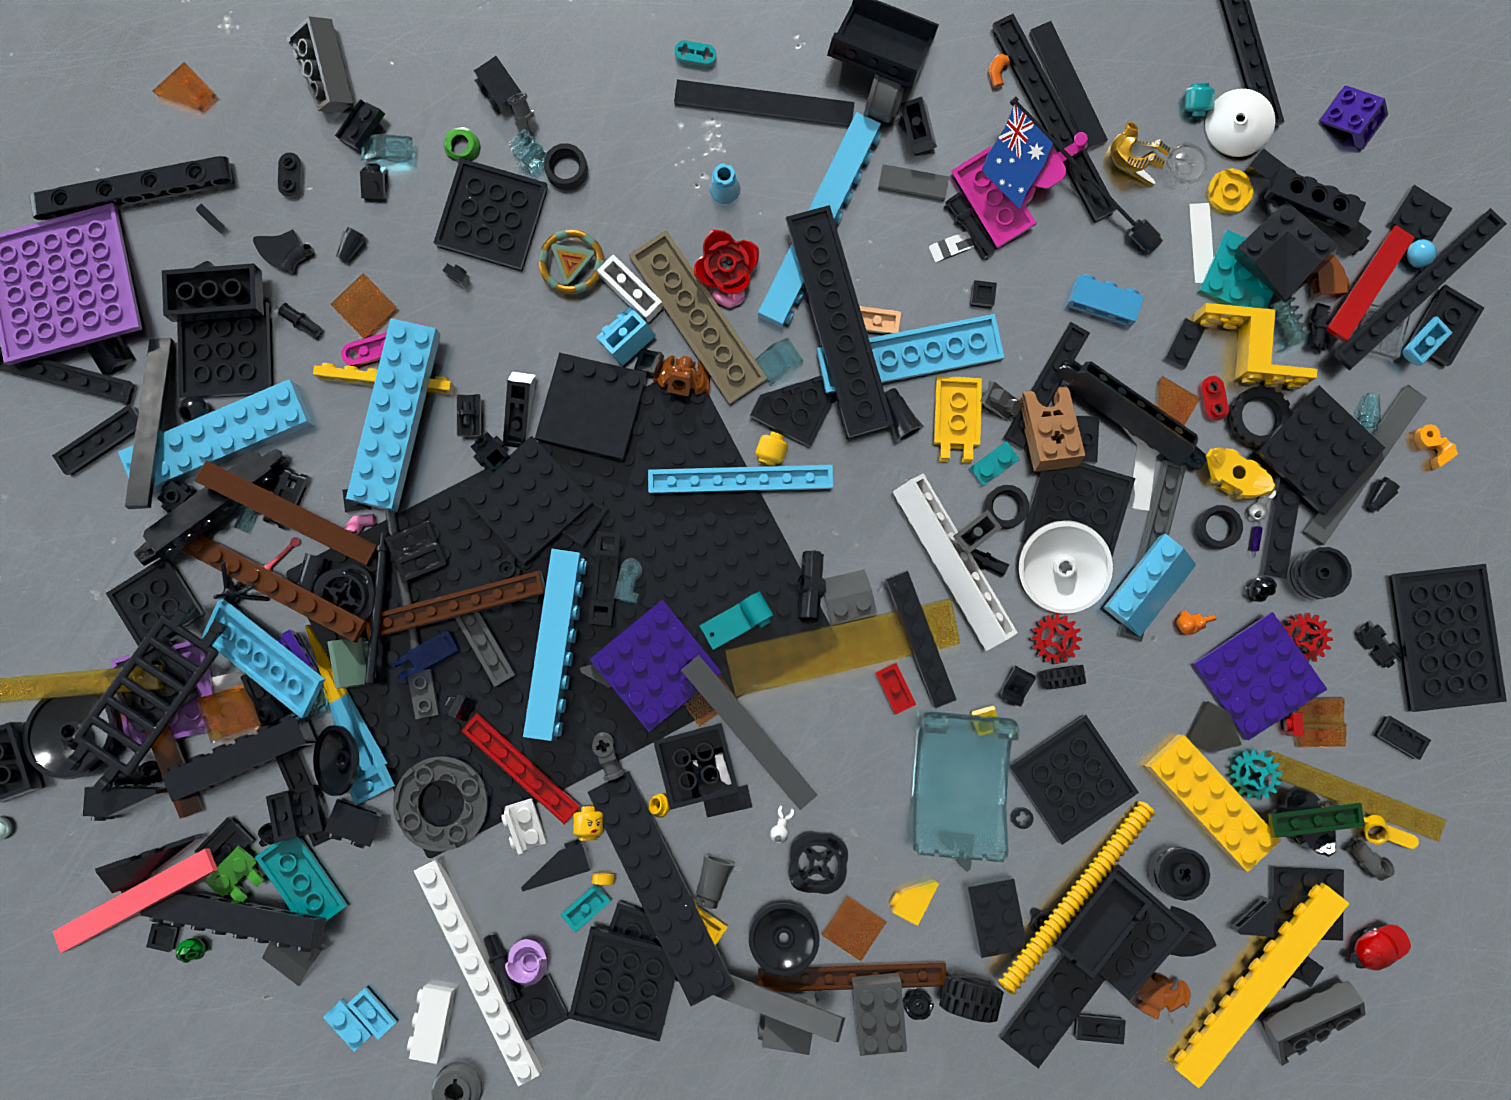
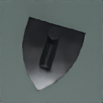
(1198, 940)

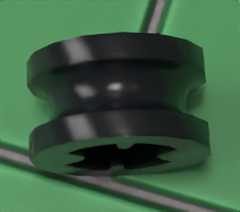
(1028, 823)

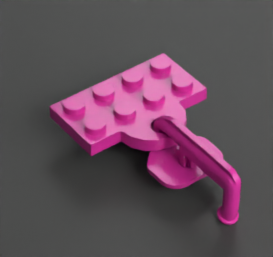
(993, 208)

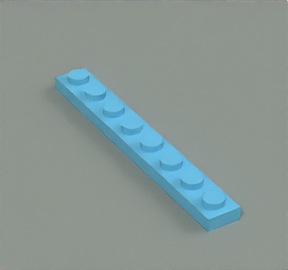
(740, 479)

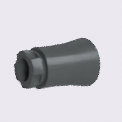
(713, 880)

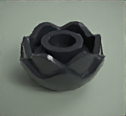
(1262, 588)
(925, 1008)

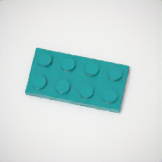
(300, 879)

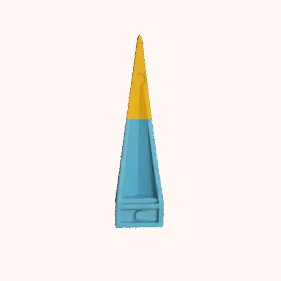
(372, 774)

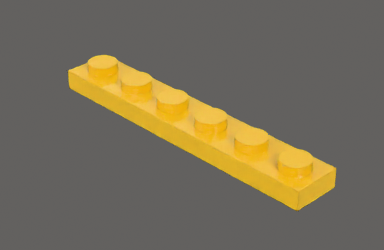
(353, 375)

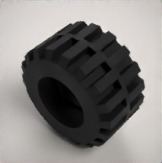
(971, 998)

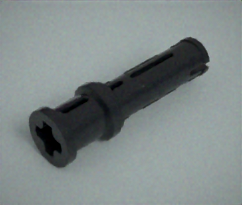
(965, 216)

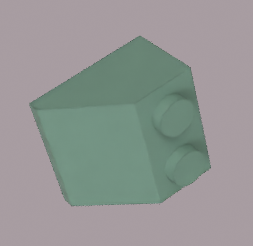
(348, 662)

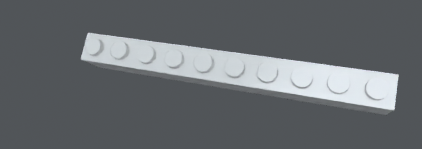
(478, 971)

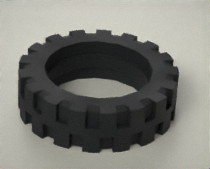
(1235, 413)

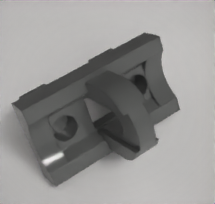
(1000, 401)

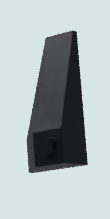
(132, 871)

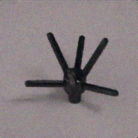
(232, 592)

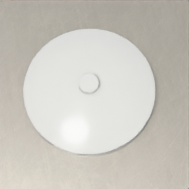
(1065, 567)

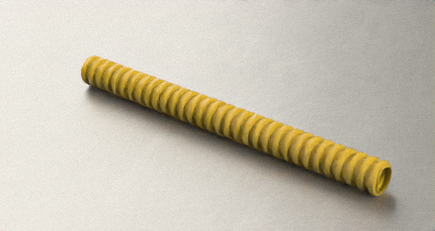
(1077, 897)

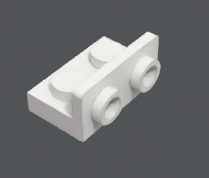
(524, 826)

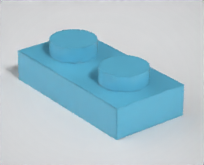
(372, 1013)
(347, 1025)

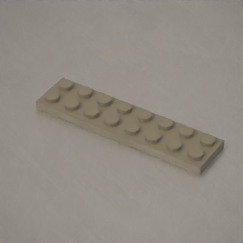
(698, 317)

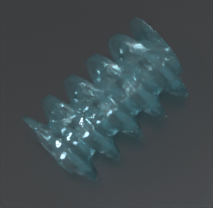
(1290, 323)

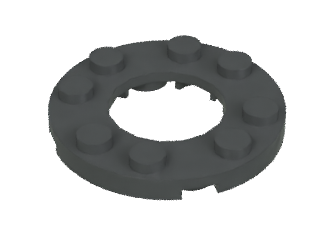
(407, 803)

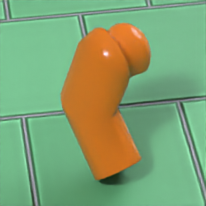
(997, 65)

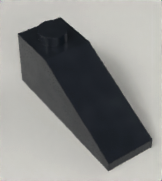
(518, 408)
(564, 864)

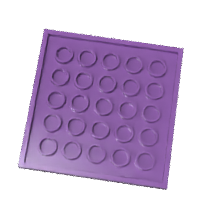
(64, 284)

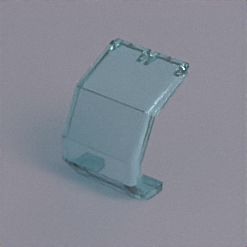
(962, 786)

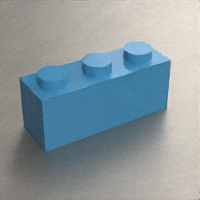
(1105, 299)

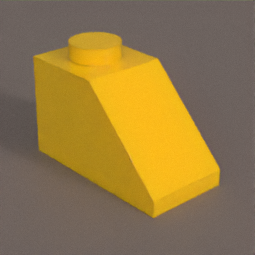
(913, 901)

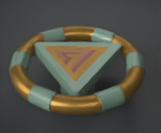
(570, 261)

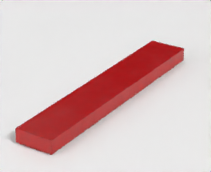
(1370, 283)
(520, 768)

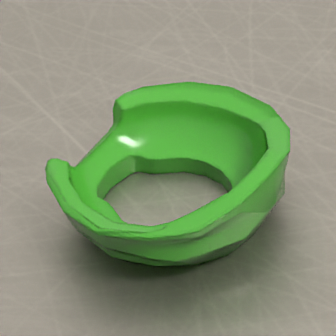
(473, 146)

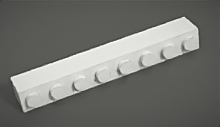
(956, 567)

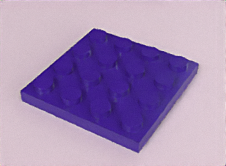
(647, 665)
(1260, 676)

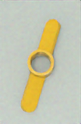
(1388, 833)

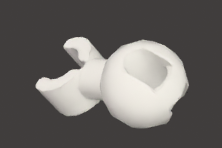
(1259, 509)
(780, 828)

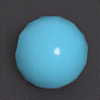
(1421, 253)

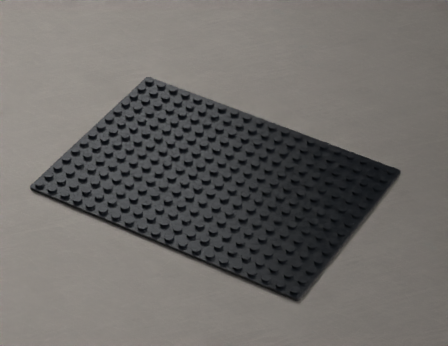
(694, 555)

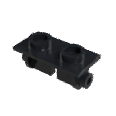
(1375, 636)

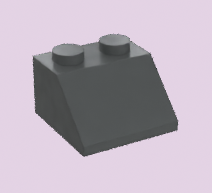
(849, 596)
(291, 962)

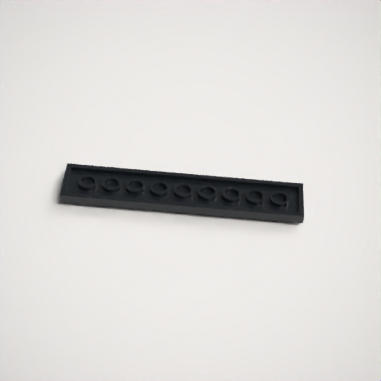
(839, 321)
(661, 889)

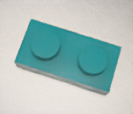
(994, 463)
(585, 907)

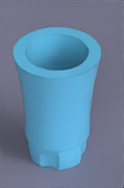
(726, 190)

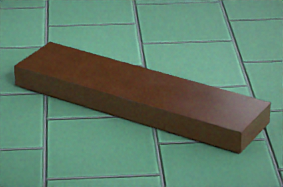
(168, 754)

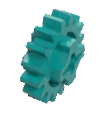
(1261, 782)

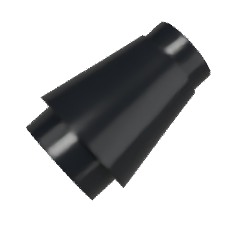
(349, 244)
(1384, 491)

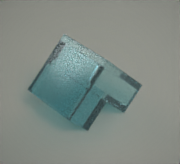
(779, 359)

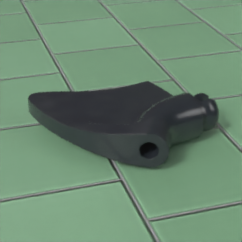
(282, 250)

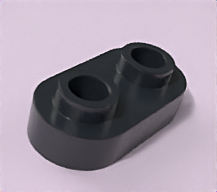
(290, 174)

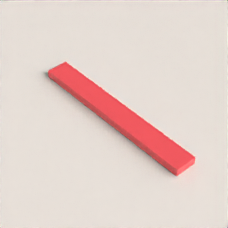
(135, 900)

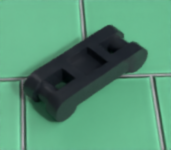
(288, 493)

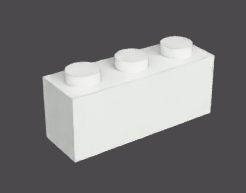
(630, 289)
(430, 1023)

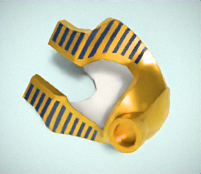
(1128, 153)

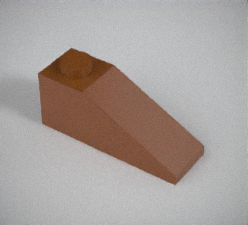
(1330, 281)

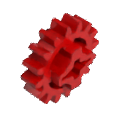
(1052, 628)
(1303, 628)

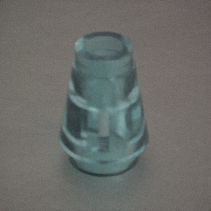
(1370, 411)

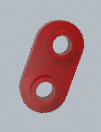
(1214, 398)

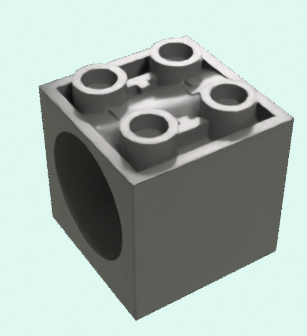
(783, 1036)

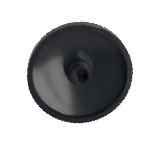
(50, 734)

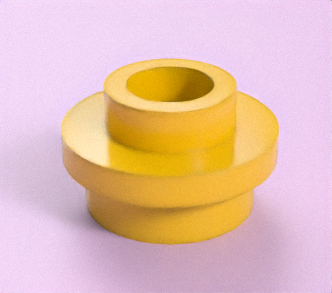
(659, 805)

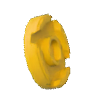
(1230, 191)

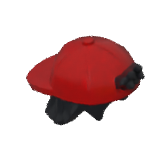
(1380, 947)

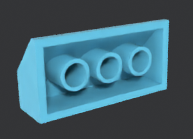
(1150, 584)

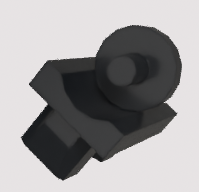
(469, 415)

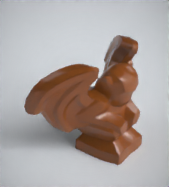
(683, 376)
(1159, 996)

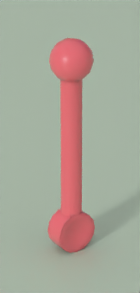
(294, 542)

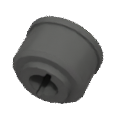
(883, 99)
(458, 1082)

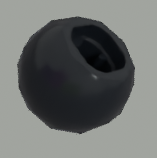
(192, 408)

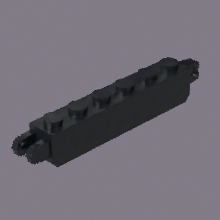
(1133, 412)
(205, 509)

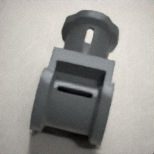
(607, 756)

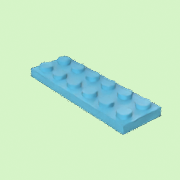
(265, 660)

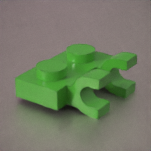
(231, 871)

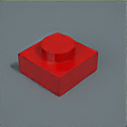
(1293, 724)

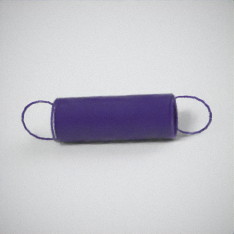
(1256, 539)

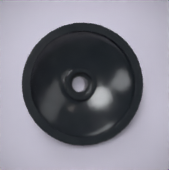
(336, 760)
(784, 956)

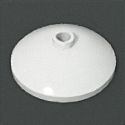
(1236, 137)

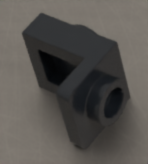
(373, 181)
(1017, 686)
(272, 710)

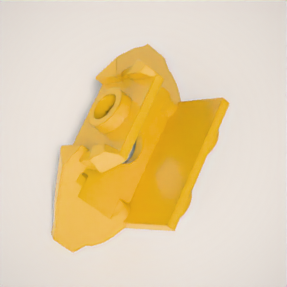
(1256, 479)

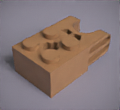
(1052, 432)

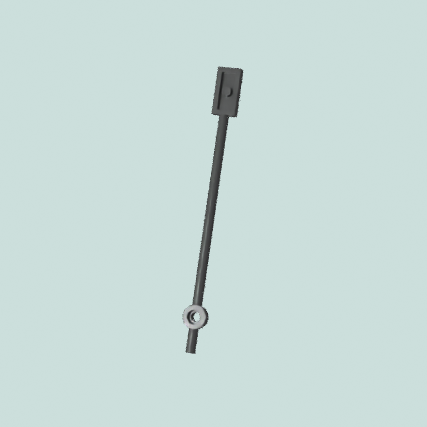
(421, 683)

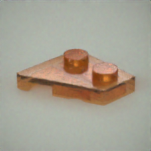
(185, 88)
(1176, 400)

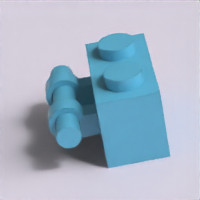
(626, 335)

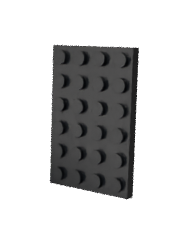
(1448, 638)

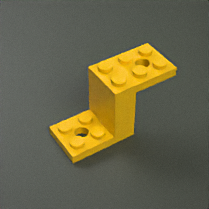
(1254, 345)

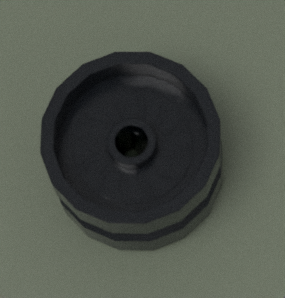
(1334, 568)
(1179, 886)

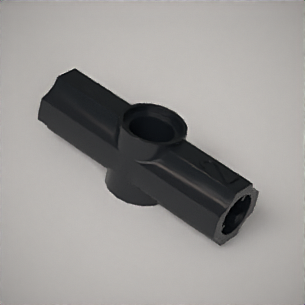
(810, 586)

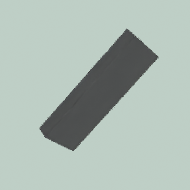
(913, 182)

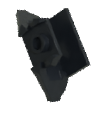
(1300, 799)

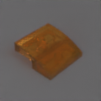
(363, 305)
(1323, 723)

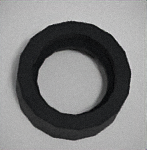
(558, 150)
(1020, 496)
(1237, 526)

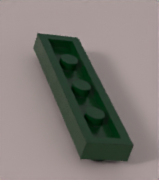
(1316, 820)

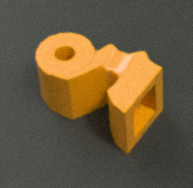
(1429, 438)

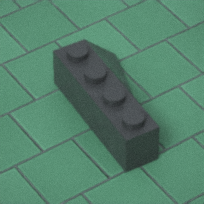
(322, 63)
(1313, 1019)

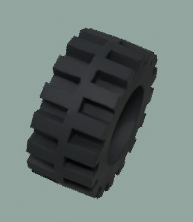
(1064, 677)

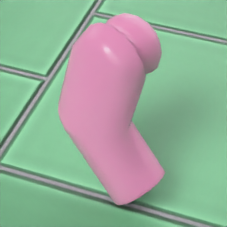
(729, 300)
(357, 523)

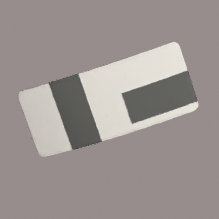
(951, 246)

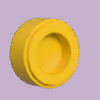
(603, 879)

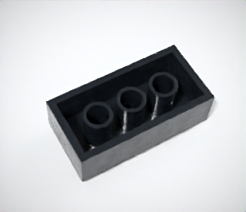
(212, 292)

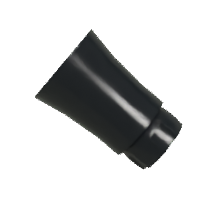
(904, 420)

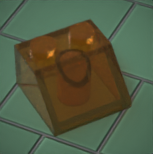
(228, 713)

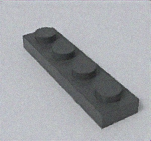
(486, 647)

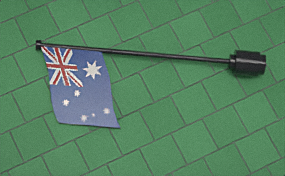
(1020, 157)

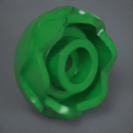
(190, 949)

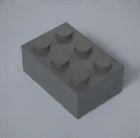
(879, 1014)

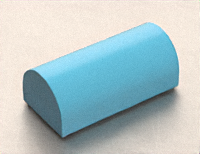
(1426, 342)

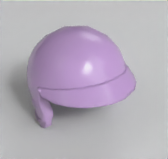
(526, 962)

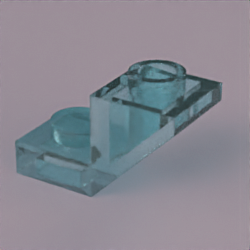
(387, 147)

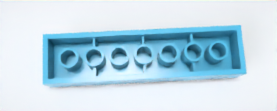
(393, 415)
(228, 433)
(554, 645)

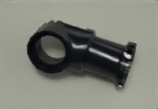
(1319, 336)
(138, 776)

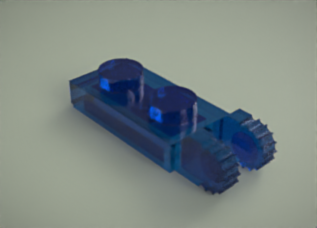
(427, 654)

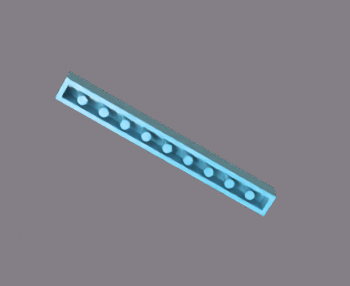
(833, 191)

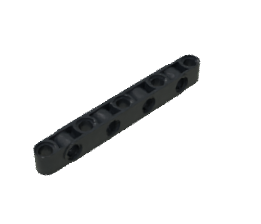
(131, 187)

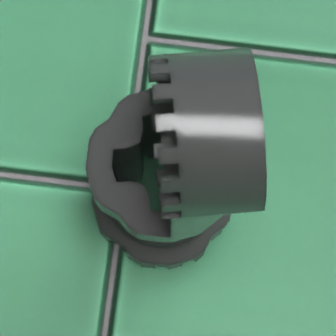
(521, 111)
(1371, 859)

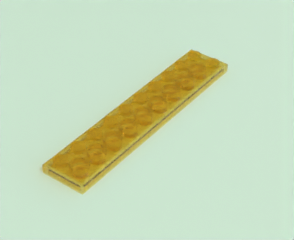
(833, 649)

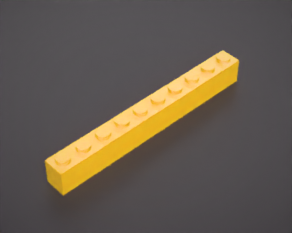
(1260, 984)

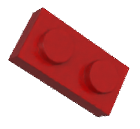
(895, 688)

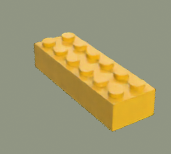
(1212, 802)

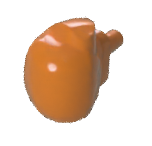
(1192, 624)

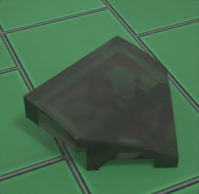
(1214, 730)

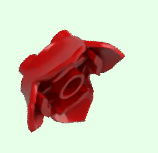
(721, 247)

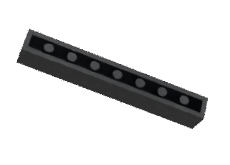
(240, 919)

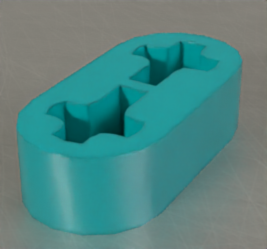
(694, 59)

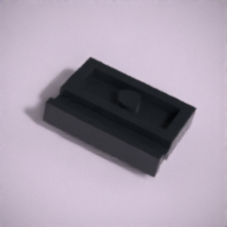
(360, 124)
(225, 840)

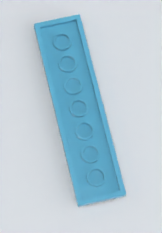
(930, 349)

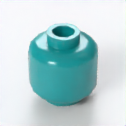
(1199, 99)

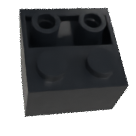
(352, 823)

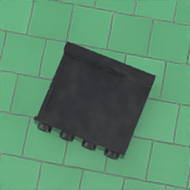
(883, 41)

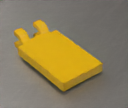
(957, 416)

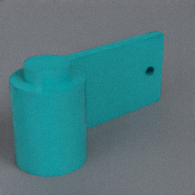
(737, 620)

